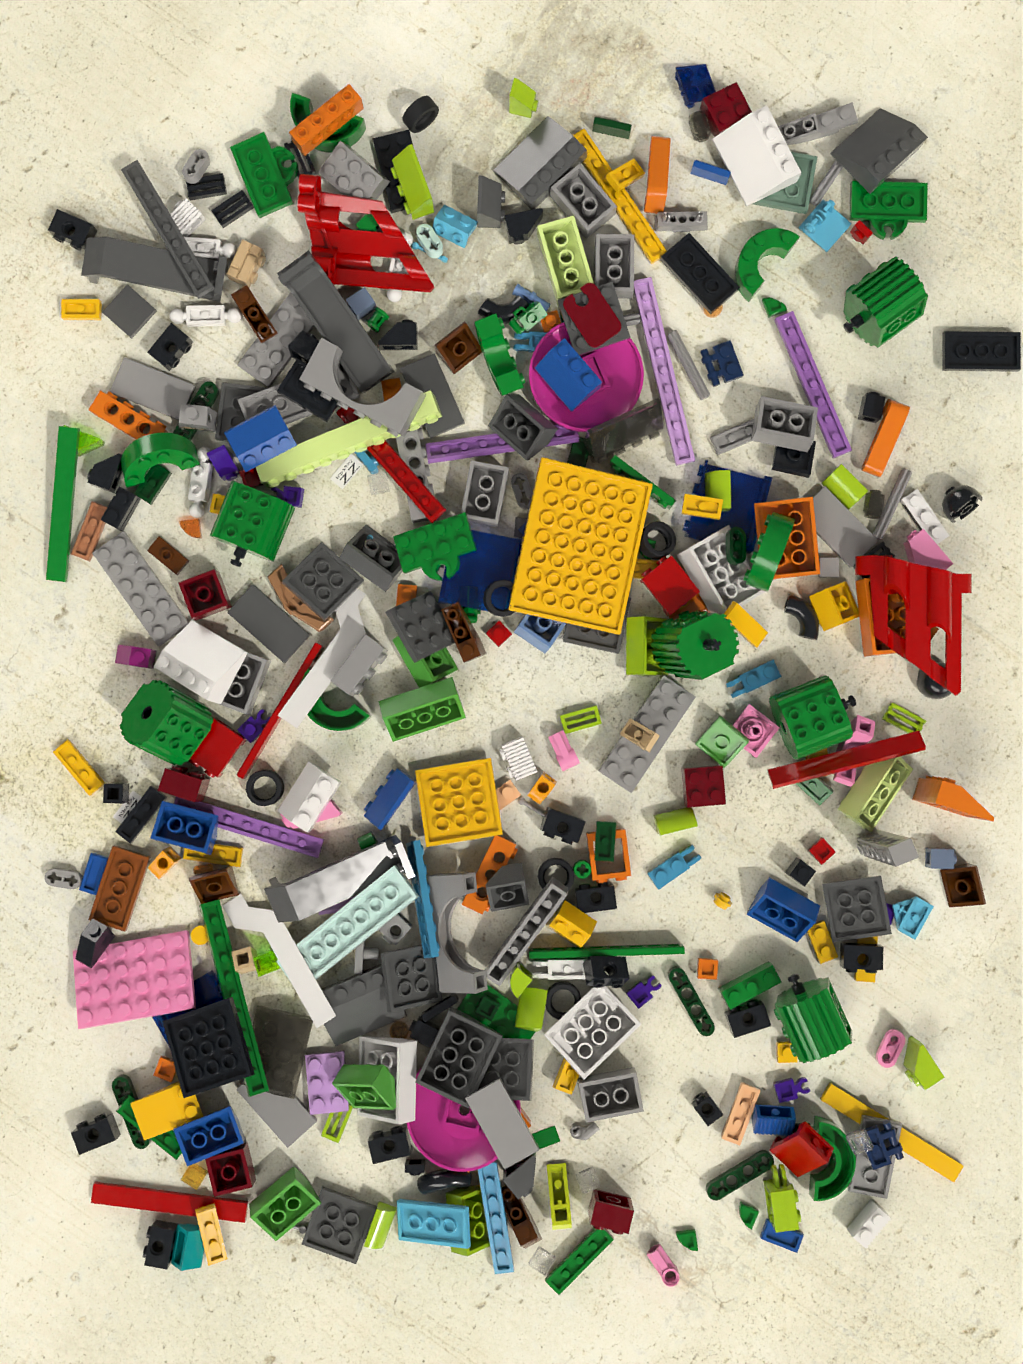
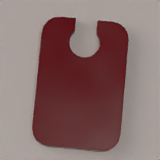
(595, 320)

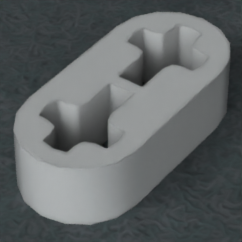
(196, 166)
(63, 883)

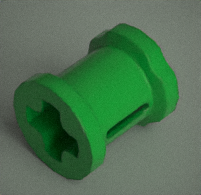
(377, 319)
(585, 873)

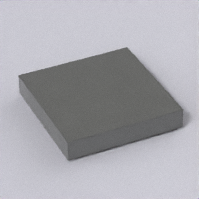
(129, 311)

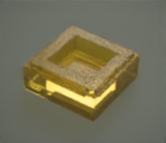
(194, 1175)

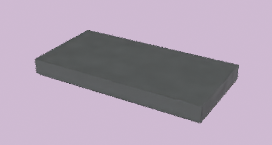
(428, 376)
(268, 623)

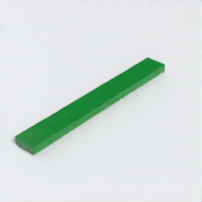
(62, 504)
(620, 950)

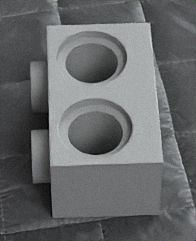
(397, 920)

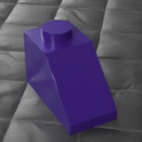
(224, 463)

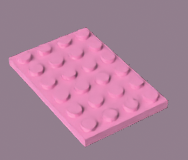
(136, 981)

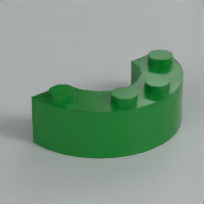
(349, 133)
(765, 243)
(496, 355)
(155, 450)
(770, 552)
(336, 720)
(841, 1166)

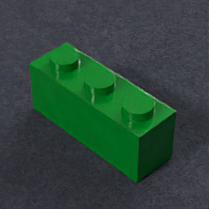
(749, 985)

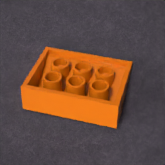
(801, 550)
(896, 619)
(950, 797)

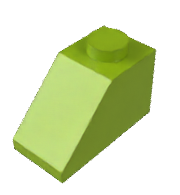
(522, 99)

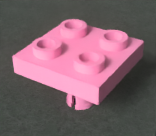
(756, 728)

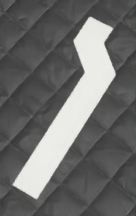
(329, 663)
(287, 953)

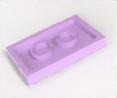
(321, 1072)

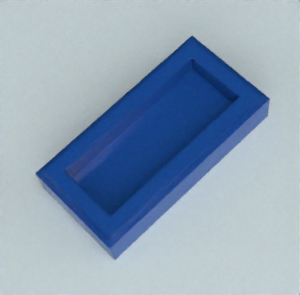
(710, 172)
(93, 873)
(789, 1239)

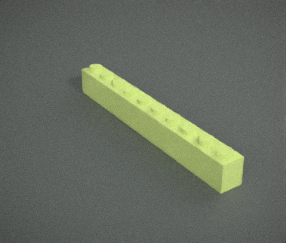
(337, 445)

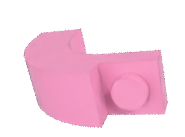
(862, 733)

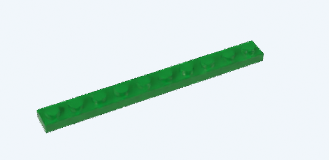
(232, 987)

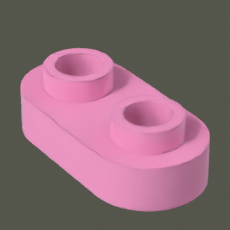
(892, 1048)

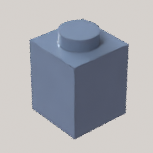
(361, 303)
(940, 858)

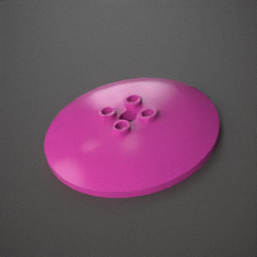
(617, 367)
(448, 1135)

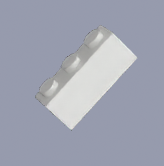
(309, 797)

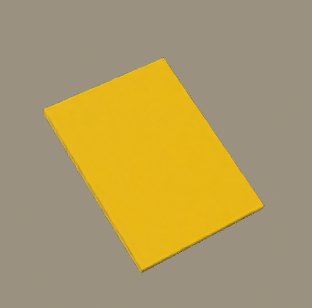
(580, 546)

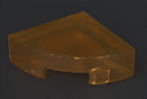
(192, 527)

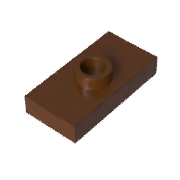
(168, 555)

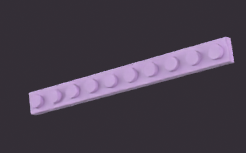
(663, 371)

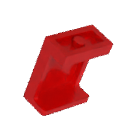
(669, 585)
(217, 748)
(802, 1150)

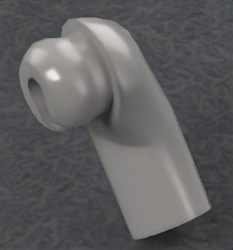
(584, 1133)

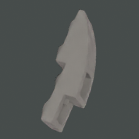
(818, 126)

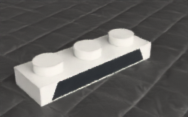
(924, 516)

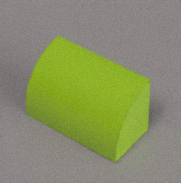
(719, 486)
(844, 486)
(675, 820)
(519, 979)
(531, 1009)
(380, 1226)

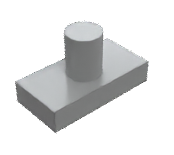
(364, 953)

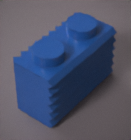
(773, 1120)

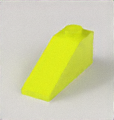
(559, 1196)

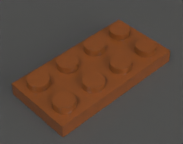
(119, 888)

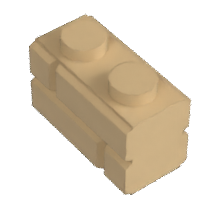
(246, 264)

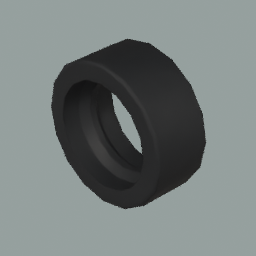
(420, 114)
(668, 534)
(487, 598)
(250, 787)
(556, 861)
(554, 988)

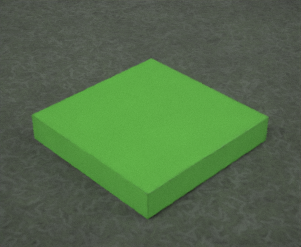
(722, 741)

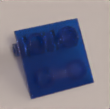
(694, 83)

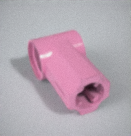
(564, 753)
(663, 1264)

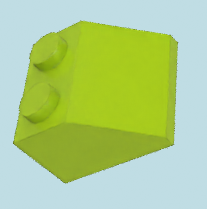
(920, 1065)

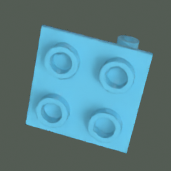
(825, 225)

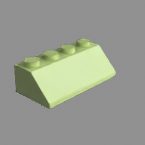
(564, 256)
(874, 791)

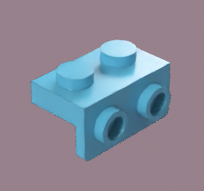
(454, 226)

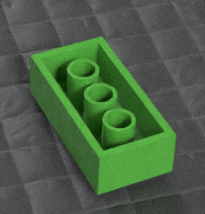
(422, 709)

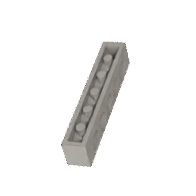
(421, 471)
(887, 848)
(526, 931)

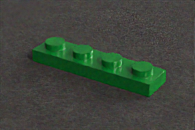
(619, 466)
(166, 1141)
(578, 1260)

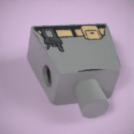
(196, 417)

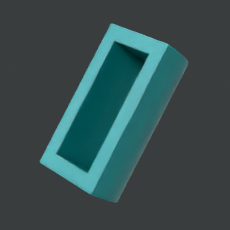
(188, 1247)

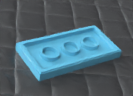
(433, 1223)

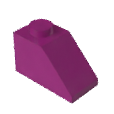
(135, 656)

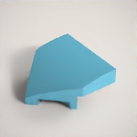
(911, 915)

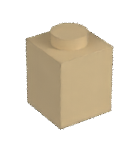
(244, 960)

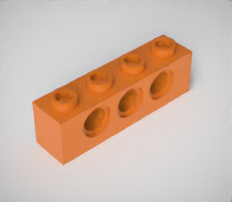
(326, 119)
(102, 408)
(498, 844)

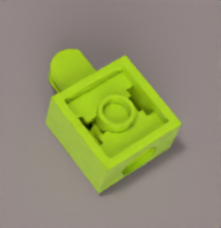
(781, 1201)

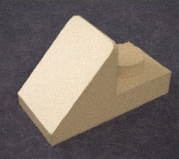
(639, 735)

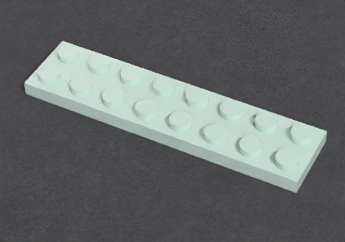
(356, 921)

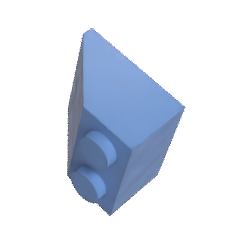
(539, 631)

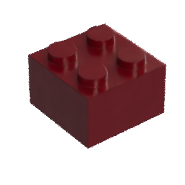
(725, 108)
(205, 594)
(184, 784)
(703, 786)
(231, 1170)
(610, 1212)

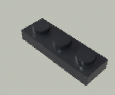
(141, 814)

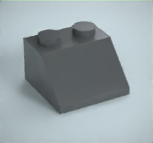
(489, 203)
(507, 888)
(520, 1176)

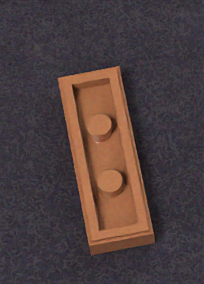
(89, 532)

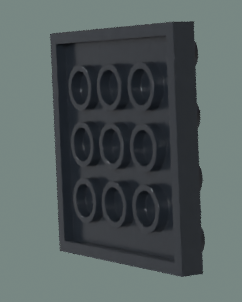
(208, 1047)

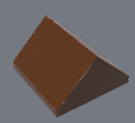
(458, 348)
(214, 885)
(963, 886)

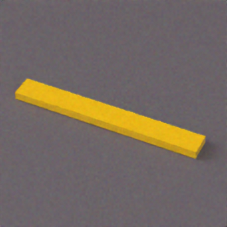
(626, 208)
(910, 1143)

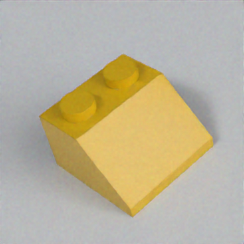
(834, 606)
(572, 924)

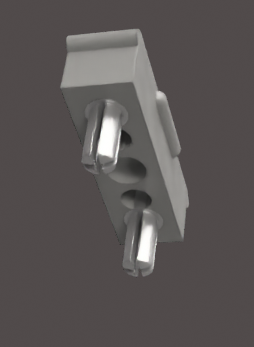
(664, 223)

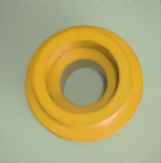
(722, 900)

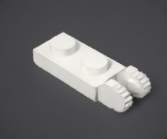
(560, 969)

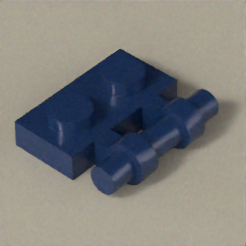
(727, 363)
(880, 1154)

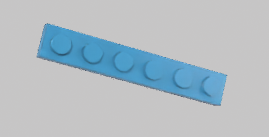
(423, 905)
(496, 1219)

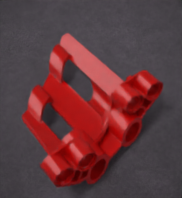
(348, 252)
(930, 600)

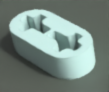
(432, 239)

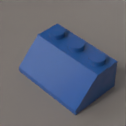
(568, 375)
(260, 438)
(389, 798)
(186, 828)
(784, 910)
(209, 1135)

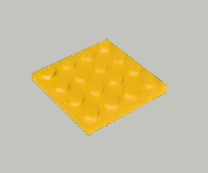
(458, 802)

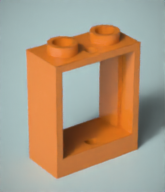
(619, 875)

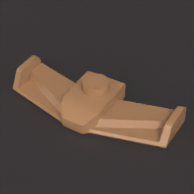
(293, 604)

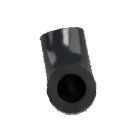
(504, 311)
(806, 616)
(443, 1180)

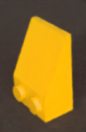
(165, 1110)

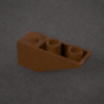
(254, 314)
(463, 633)
(520, 1219)

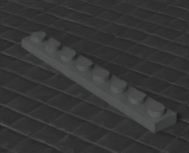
(167, 229)

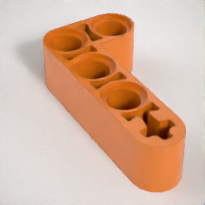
(657, 174)
(886, 437)

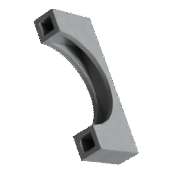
(394, 413)
(453, 971)

